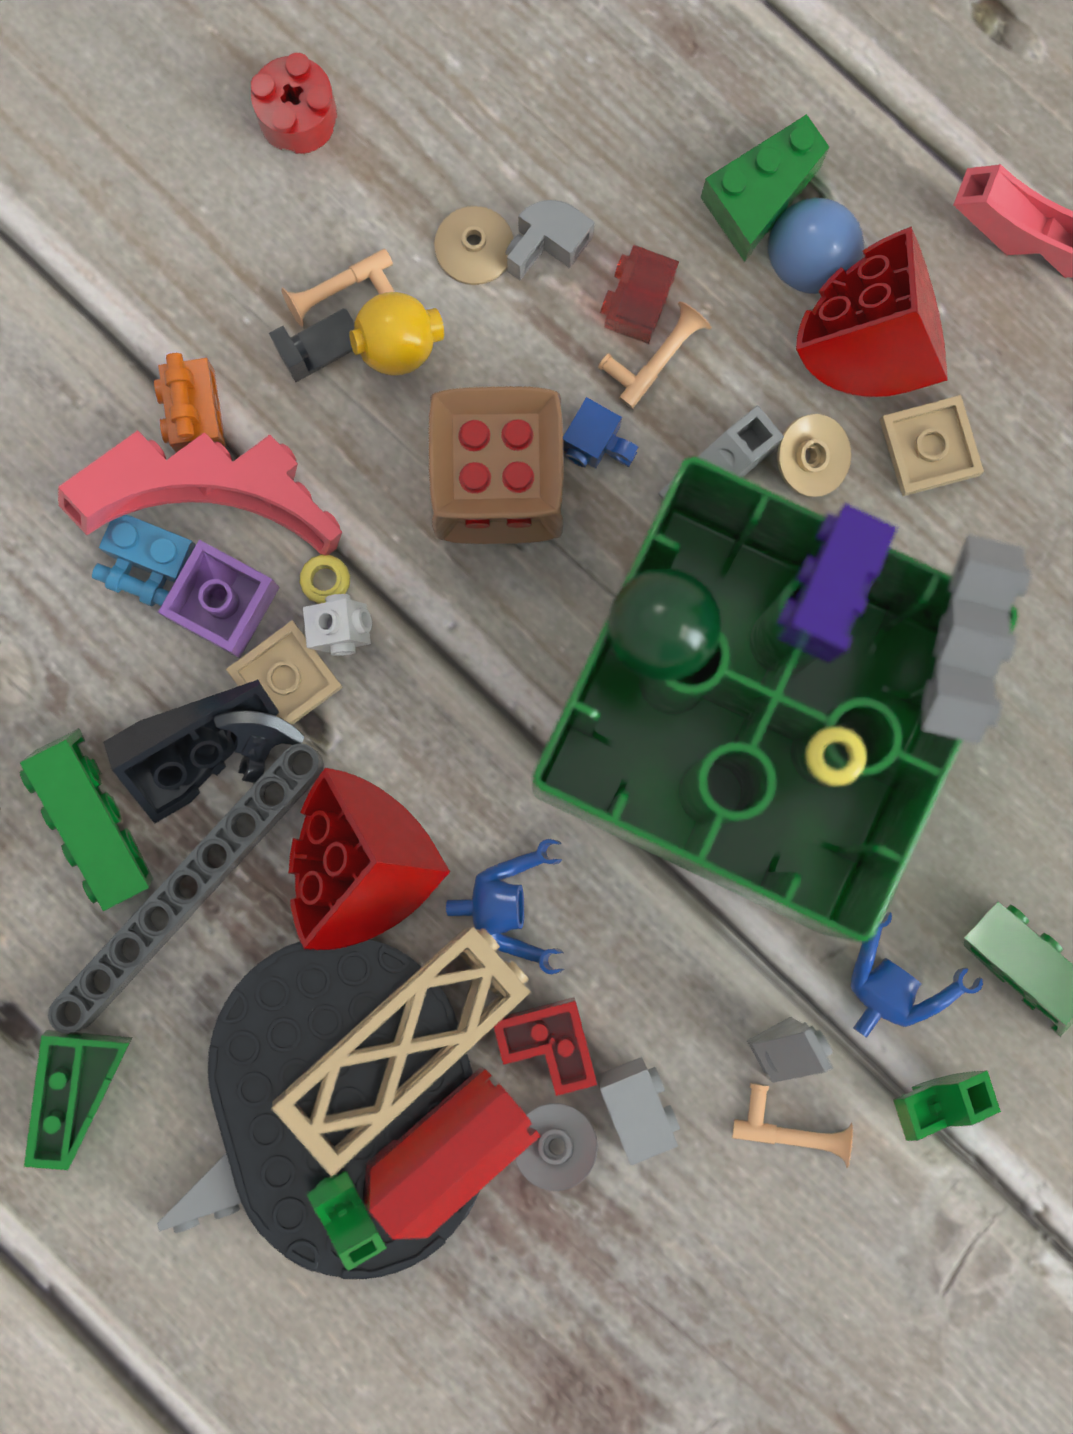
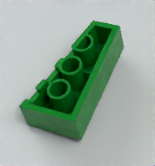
(86, 820)

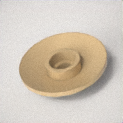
(468, 262)
(828, 455)

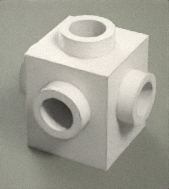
(337, 625)

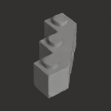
(974, 639)

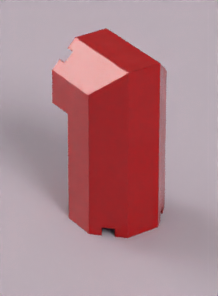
(446, 1158)

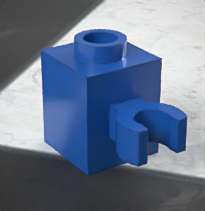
(594, 434)

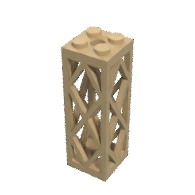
(486, 973)

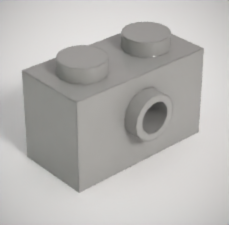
(637, 1111)

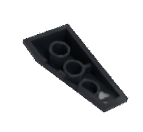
(178, 750)

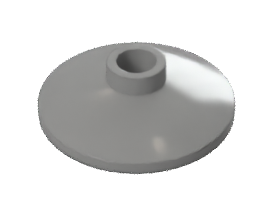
(571, 1167)

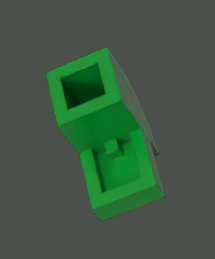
(946, 1102)
(346, 1220)

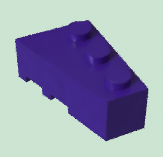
(835, 583)

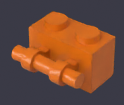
(189, 401)

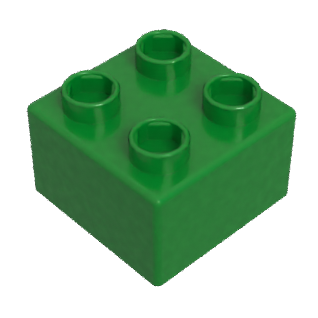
(718, 759)

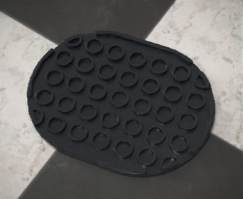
(272, 1033)

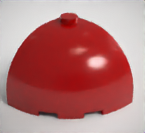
(876, 324)
(358, 863)

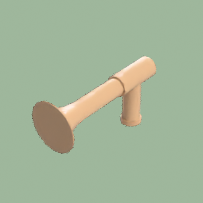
(370, 267)
(638, 384)
(758, 1131)

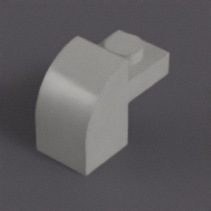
(552, 228)

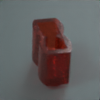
(640, 293)

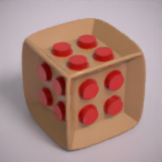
(496, 464)

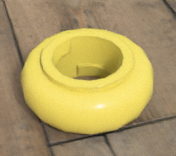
(313, 566)
(856, 752)

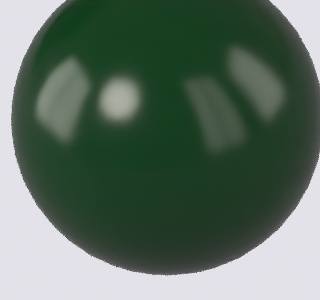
(664, 624)

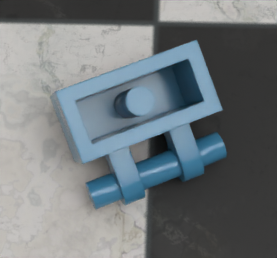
(146, 548)

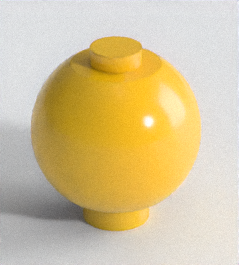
(395, 333)

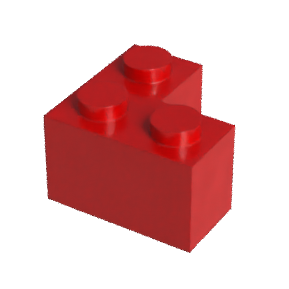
(551, 1031)

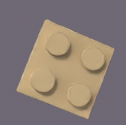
(931, 445)
(288, 672)

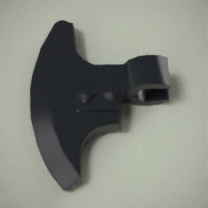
(255, 737)

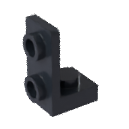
(315, 345)

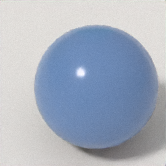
(814, 242)

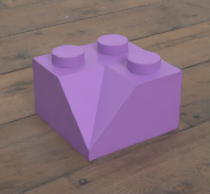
(219, 598)

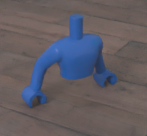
(500, 905)
(892, 991)

